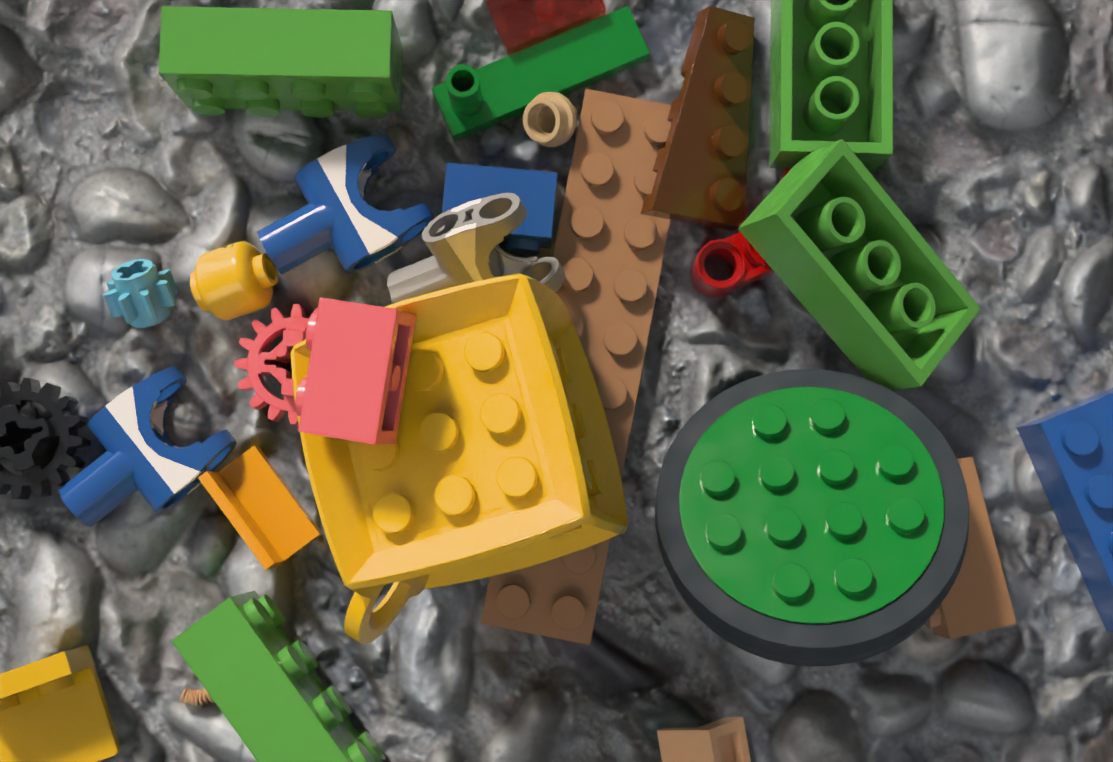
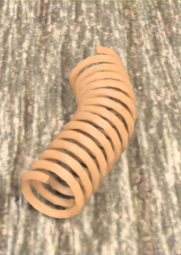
(195, 696)

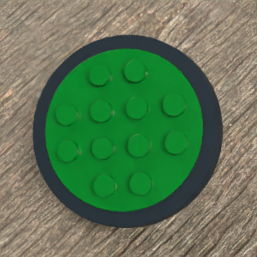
(812, 517)

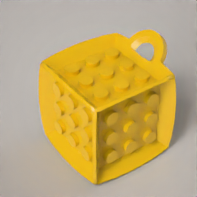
(492, 456)

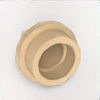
(550, 119)

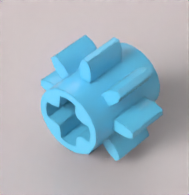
(140, 293)

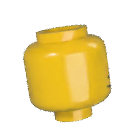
(233, 280)

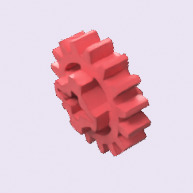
(266, 363)

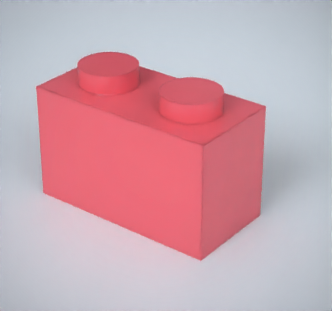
(355, 371)

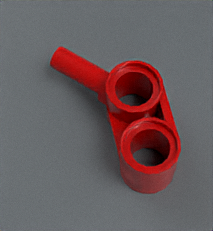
(743, 259)

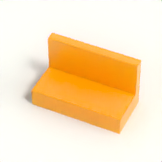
(261, 508)

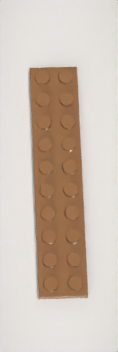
(610, 292)

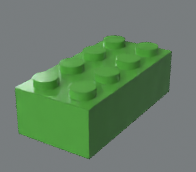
(282, 60)
(831, 79)
(860, 268)
(270, 686)

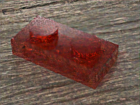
(533, 21)

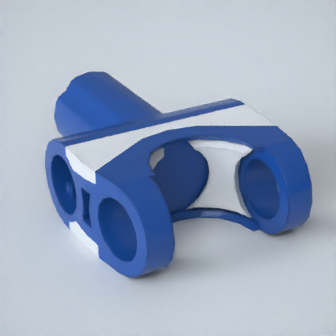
(339, 214)
(141, 453)

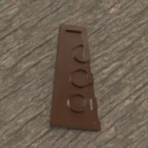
(706, 150)

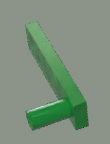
(561, 64)

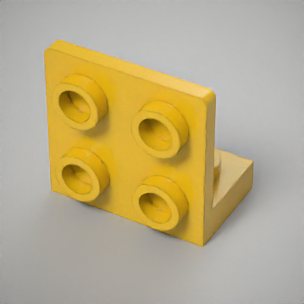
(55, 711)

